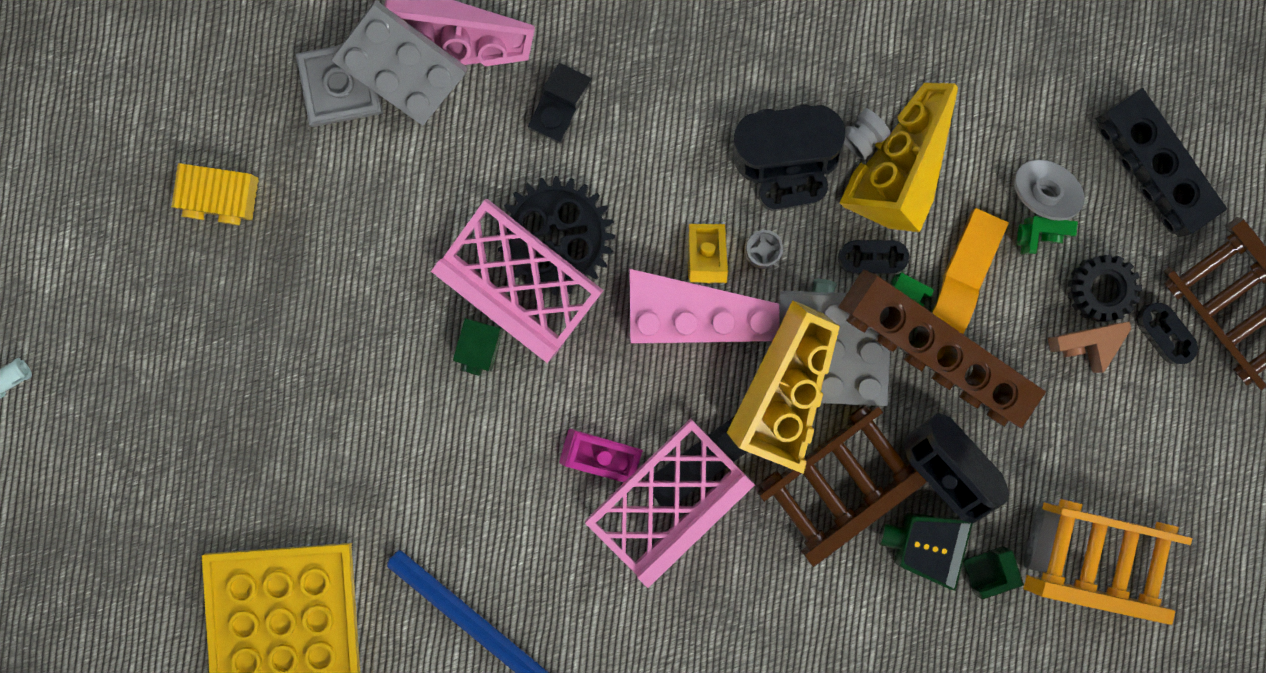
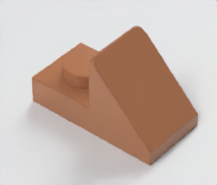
(1100, 342)

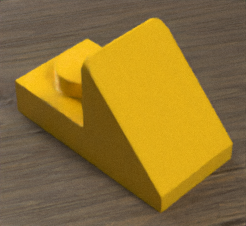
(707, 253)

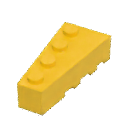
(787, 388)

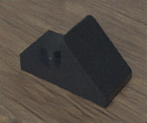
(559, 103)

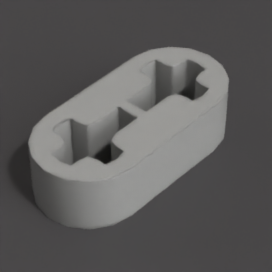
(1041, 539)

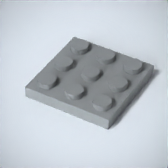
(858, 362)

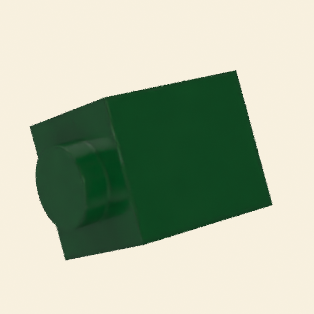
(477, 347)

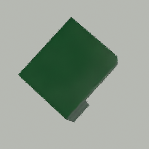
(993, 572)

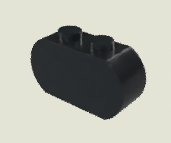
(788, 143)
(956, 468)

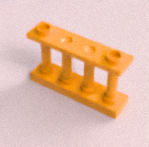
(1116, 597)

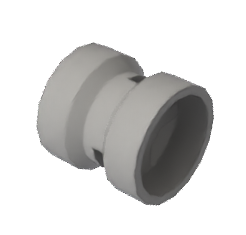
(867, 131)
(766, 245)

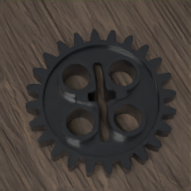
(549, 202)

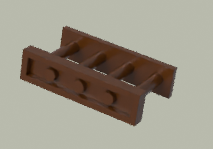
(1239, 241)
(848, 522)

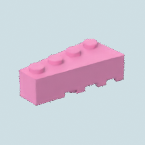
(692, 313)

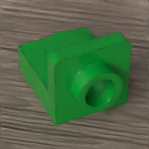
(1050, 230)

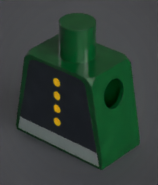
(929, 546)

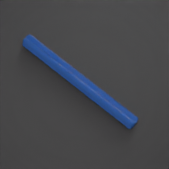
(462, 614)

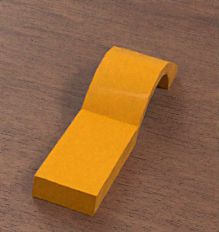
(968, 269)

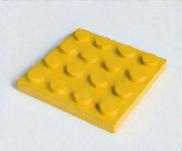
(281, 610)

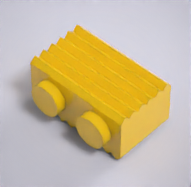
(214, 192)

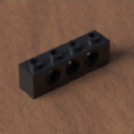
(1179, 169)

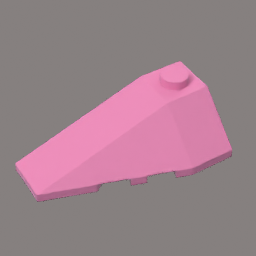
(467, 31)

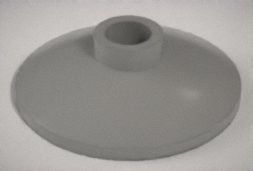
(1049, 190)

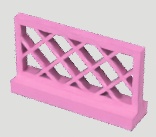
(497, 304)
(687, 528)

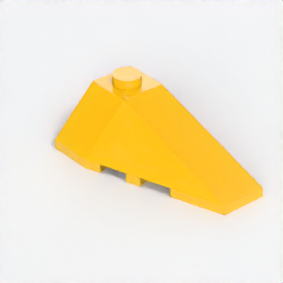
(904, 172)

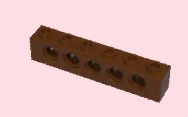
(1016, 394)

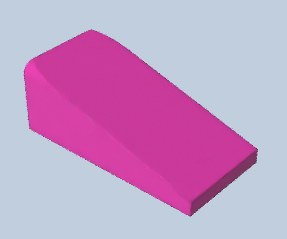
(599, 456)

